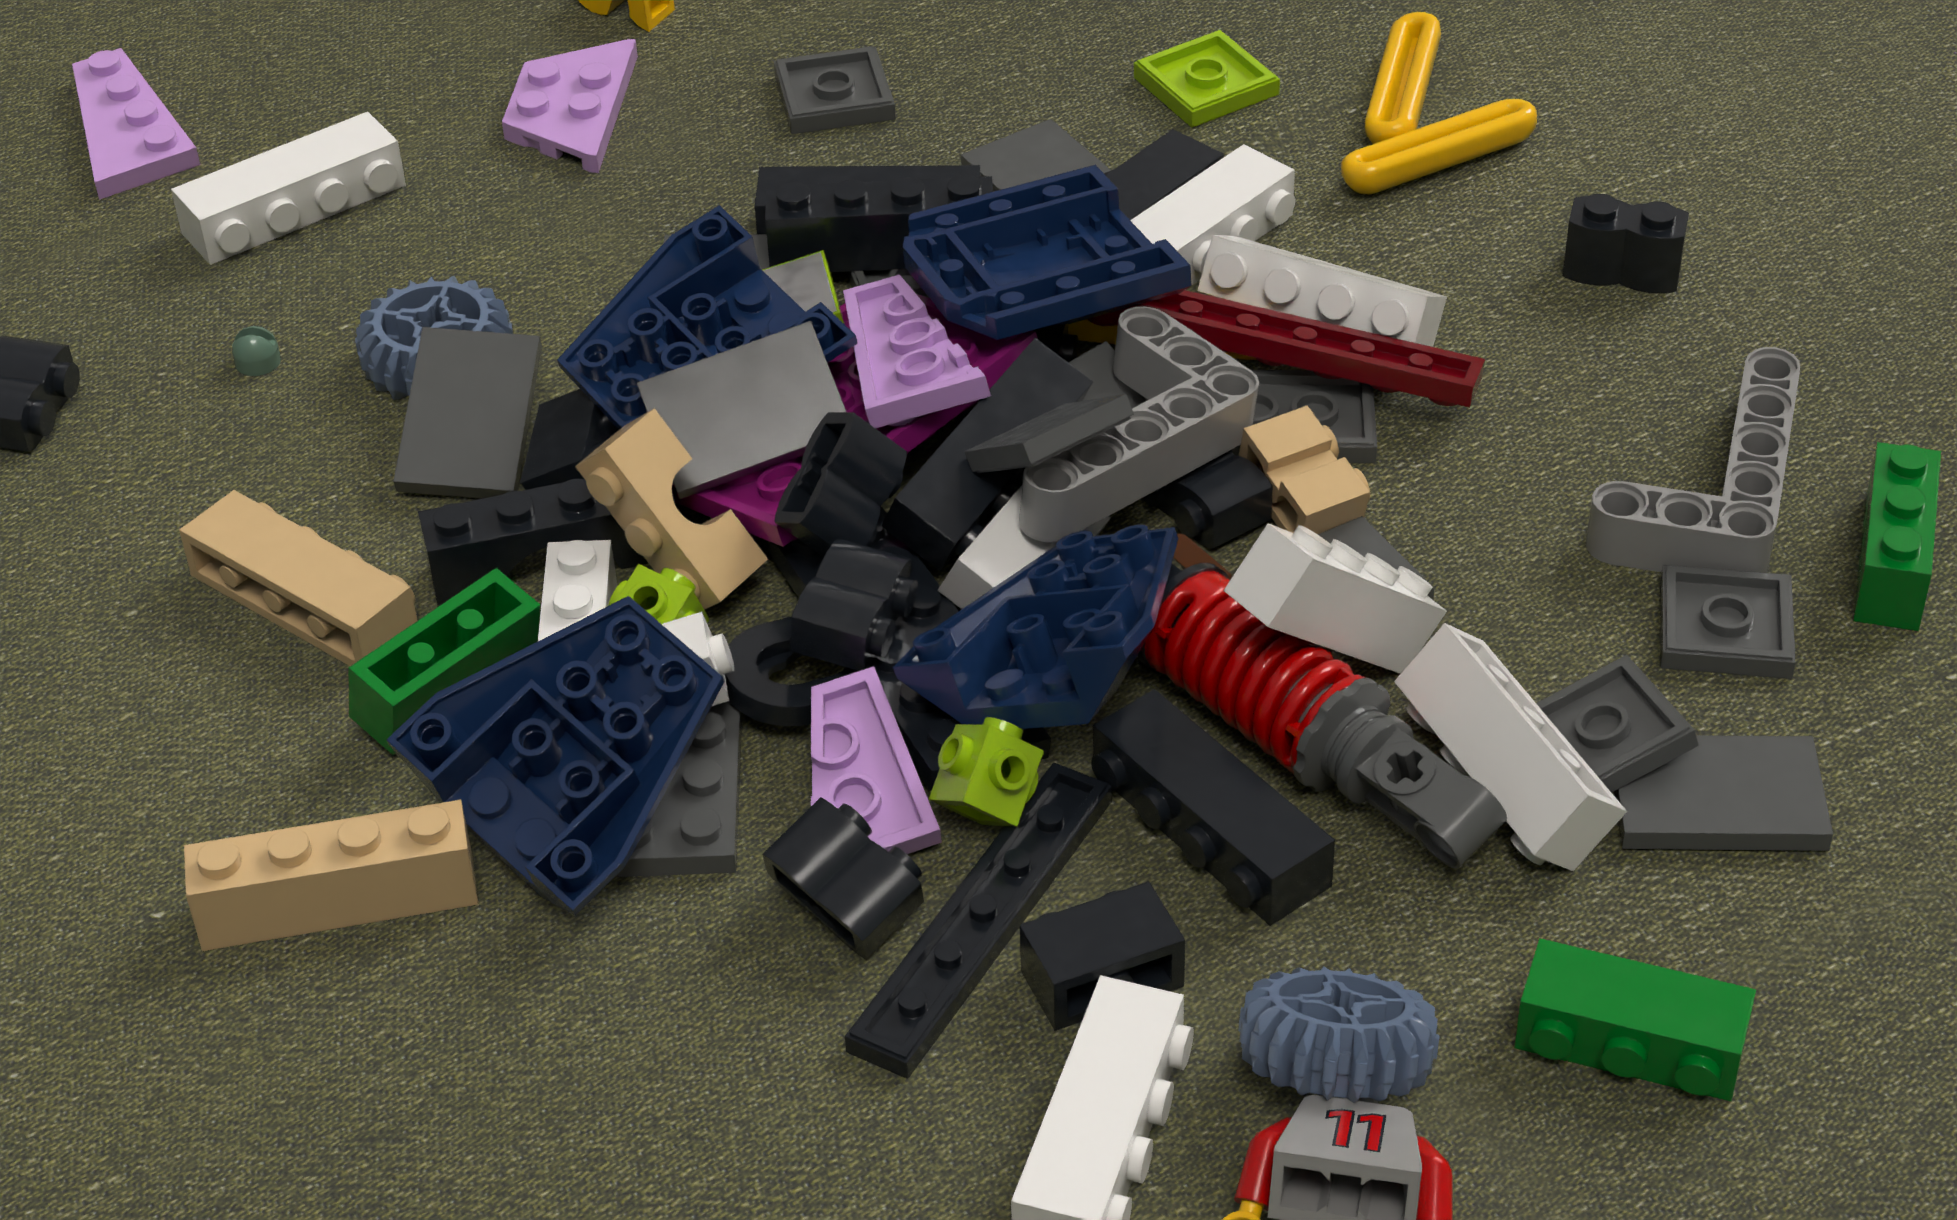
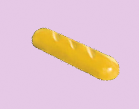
(1403, 76)
(1438, 146)

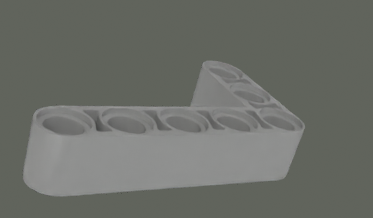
(1191, 416)
(1735, 531)

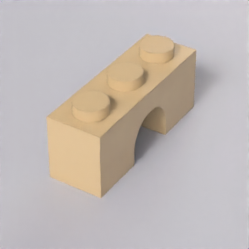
(634, 481)

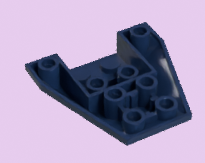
(682, 307)
(1050, 636)
(565, 746)

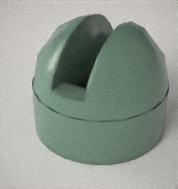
(255, 351)

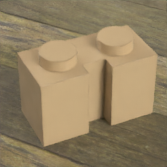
(1304, 471)

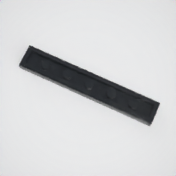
(977, 922)

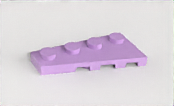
(127, 126)
(906, 356)

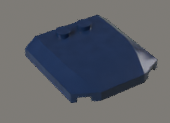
(1038, 256)

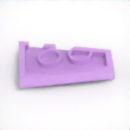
(866, 764)

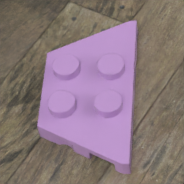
(571, 101)

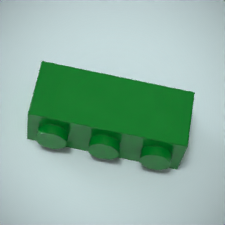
(1898, 536)
(439, 650)
(1634, 1019)

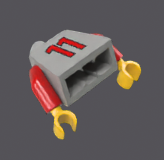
(1344, 1165)

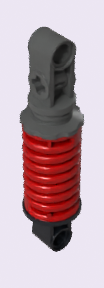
(1313, 714)

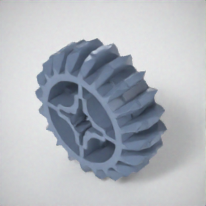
(393, 326)
(1338, 1034)

